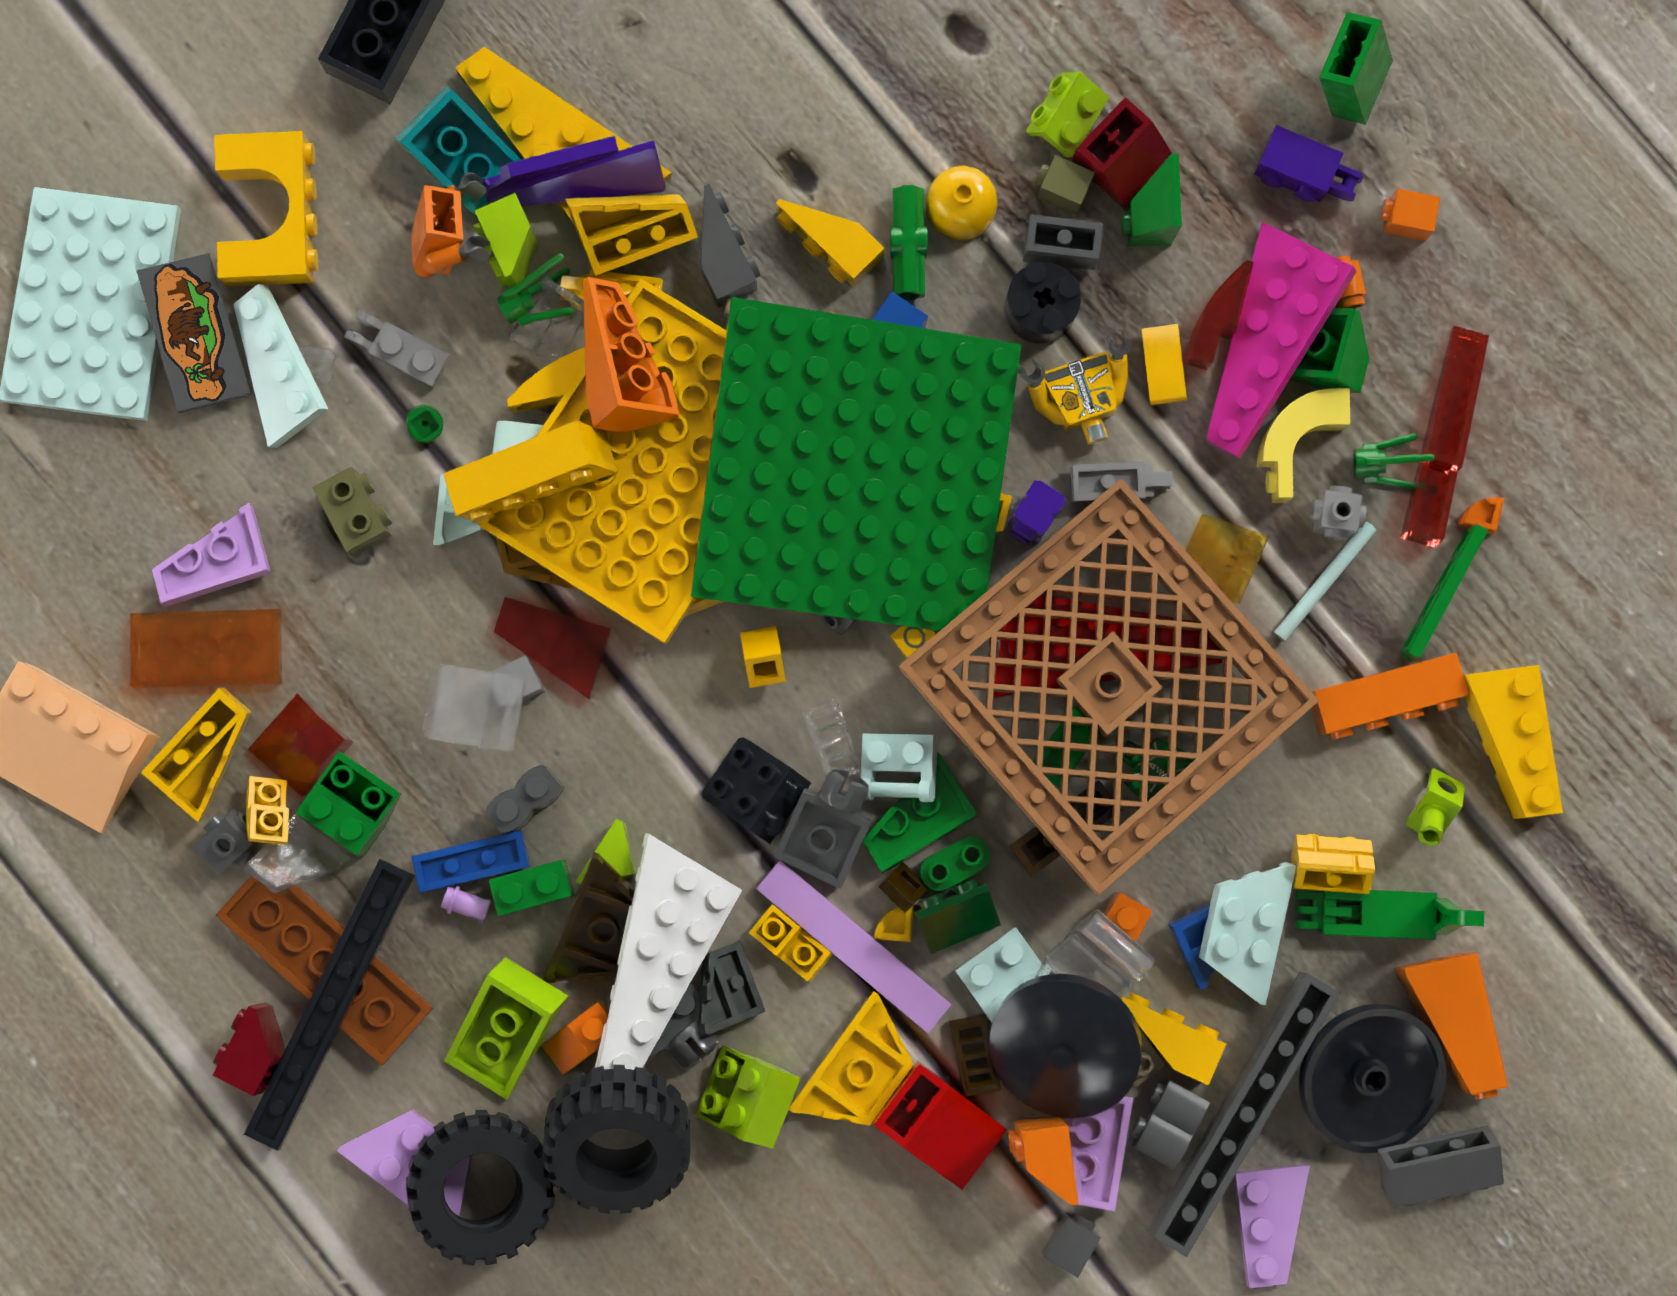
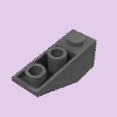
(722, 260)

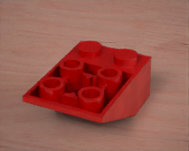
(939, 1125)

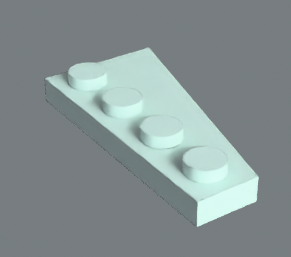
(278, 371)

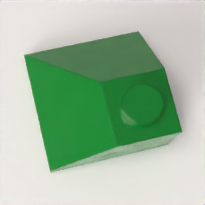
(1156, 209)
(1337, 354)

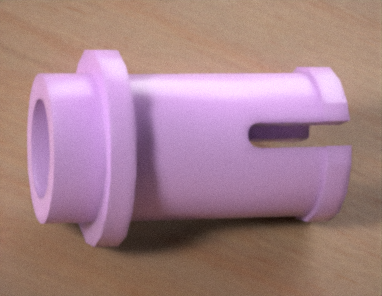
(465, 904)

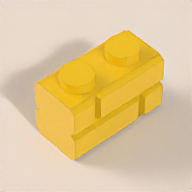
(1333, 864)

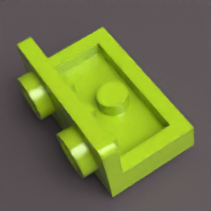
(1068, 112)

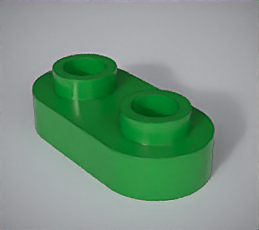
(955, 863)

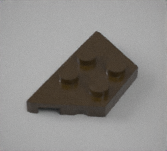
(594, 926)

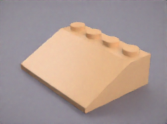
(68, 746)

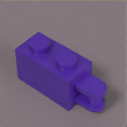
(1305, 167)

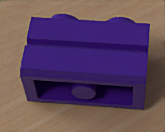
(1035, 513)

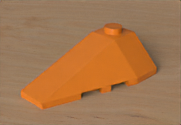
(621, 376)

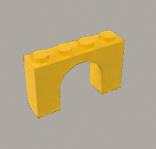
(288, 252)

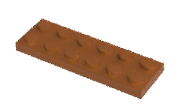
(298, 941)

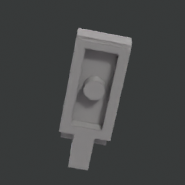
(1092, 480)

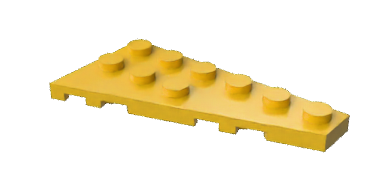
(529, 112)

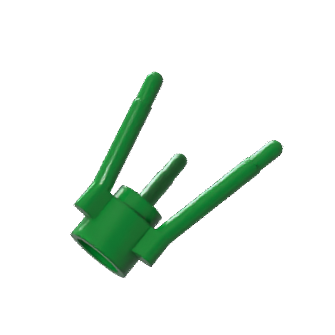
(518, 300)
(1370, 462)

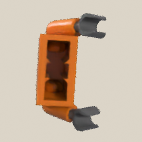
(439, 228)

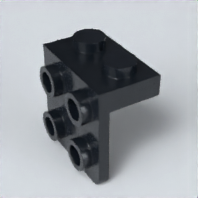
(755, 789)

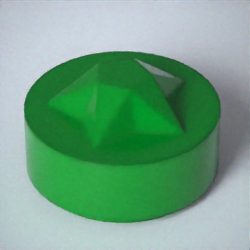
(424, 423)

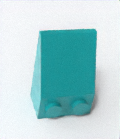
(455, 141)

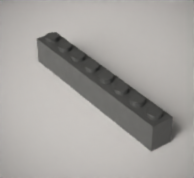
(1243, 1113)

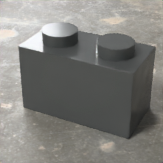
(1063, 242)

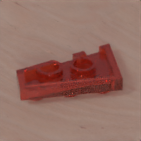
(556, 641)

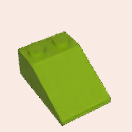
(505, 1027)

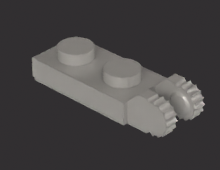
(401, 350)

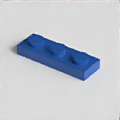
(471, 861)

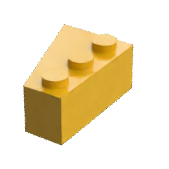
(629, 227)

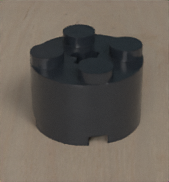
(1047, 282)

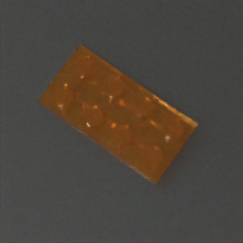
(205, 648)

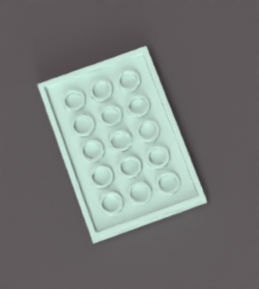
(79, 308)

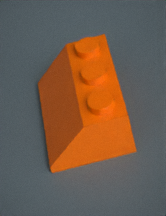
(1046, 1153)

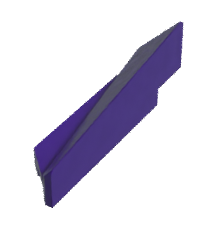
(579, 172)

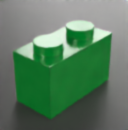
(532, 887)

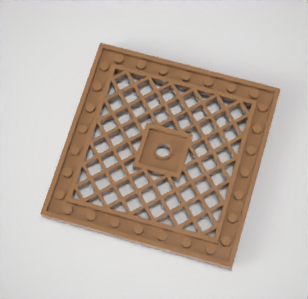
(1122, 512)

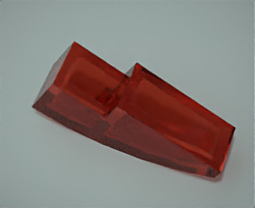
(1218, 319)

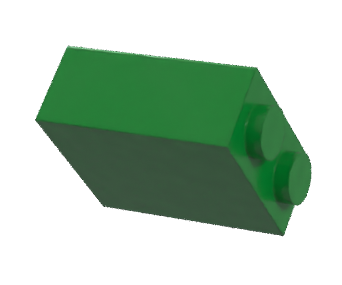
(1356, 68)

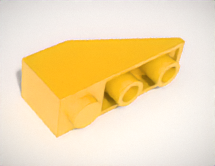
(839, 241)
(1180, 1046)

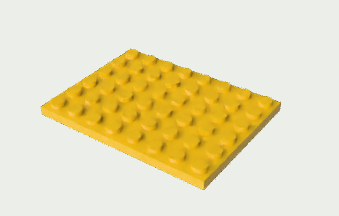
(636, 531)

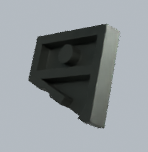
(726, 990)

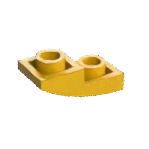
(1164, 364)
(266, 810)
(791, 943)

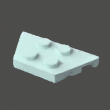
(1247, 928)

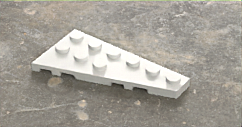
(664, 941)

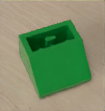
(350, 804)

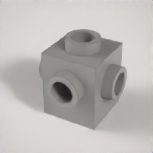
(1329, 522)

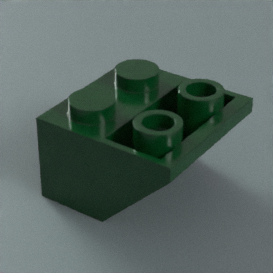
(956, 917)

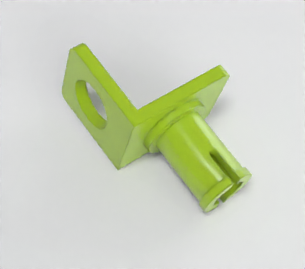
(1436, 808)

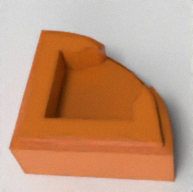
(1484, 513)

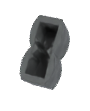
(517, 806)
(1169, 1123)

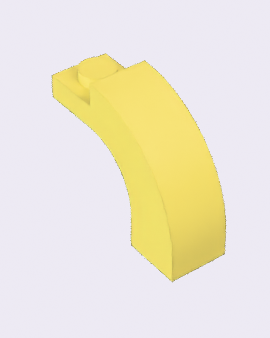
(1309, 413)

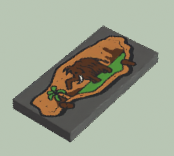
(193, 333)

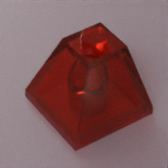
(299, 745)

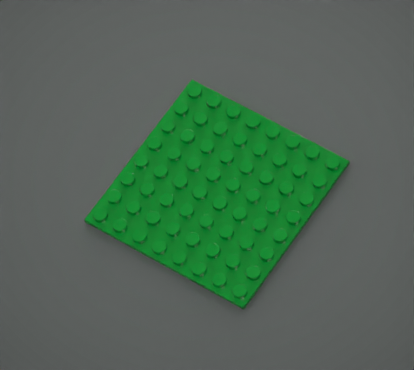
(854, 466)

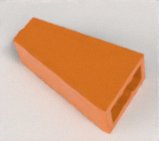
(1456, 1008)

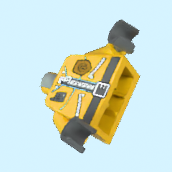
(1081, 390)

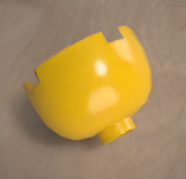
(961, 203)

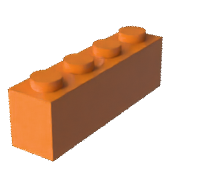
(1389, 694)

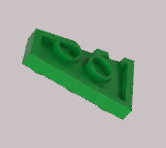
(916, 824)

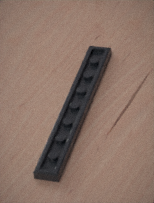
(329, 1005)

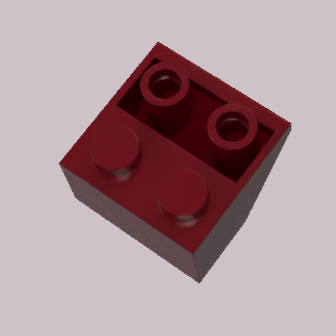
(1123, 152)
(252, 1051)

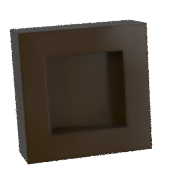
(903, 887)

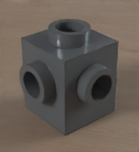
(225, 841)

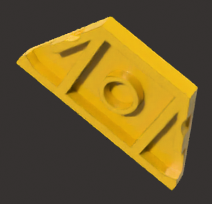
(858, 1069)

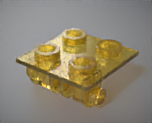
(1226, 554)

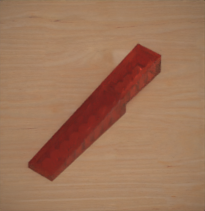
(1445, 438)

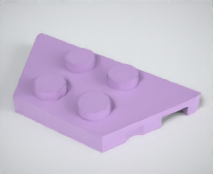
(388, 1151)

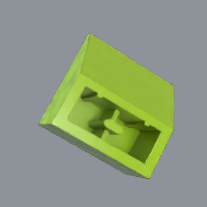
(509, 238)
(747, 1097)

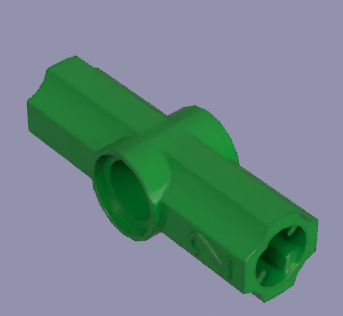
(908, 242)

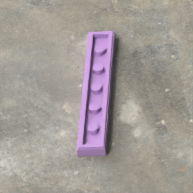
(854, 946)

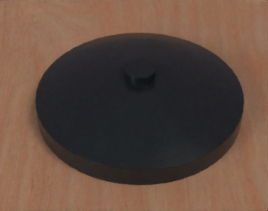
(1065, 1046)
(1372, 1078)

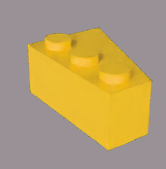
(199, 754)

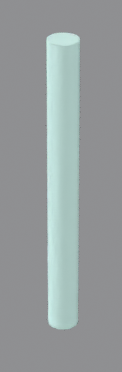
(1324, 582)

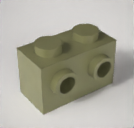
(353, 511)

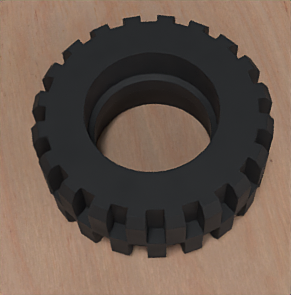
(621, 1176)
(490, 1236)

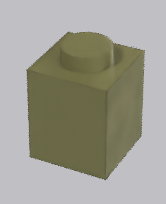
(1064, 184)

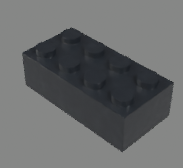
(378, 43)

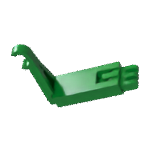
(1384, 914)

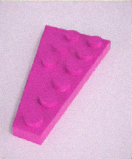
(1282, 313)

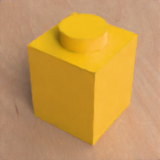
(762, 656)

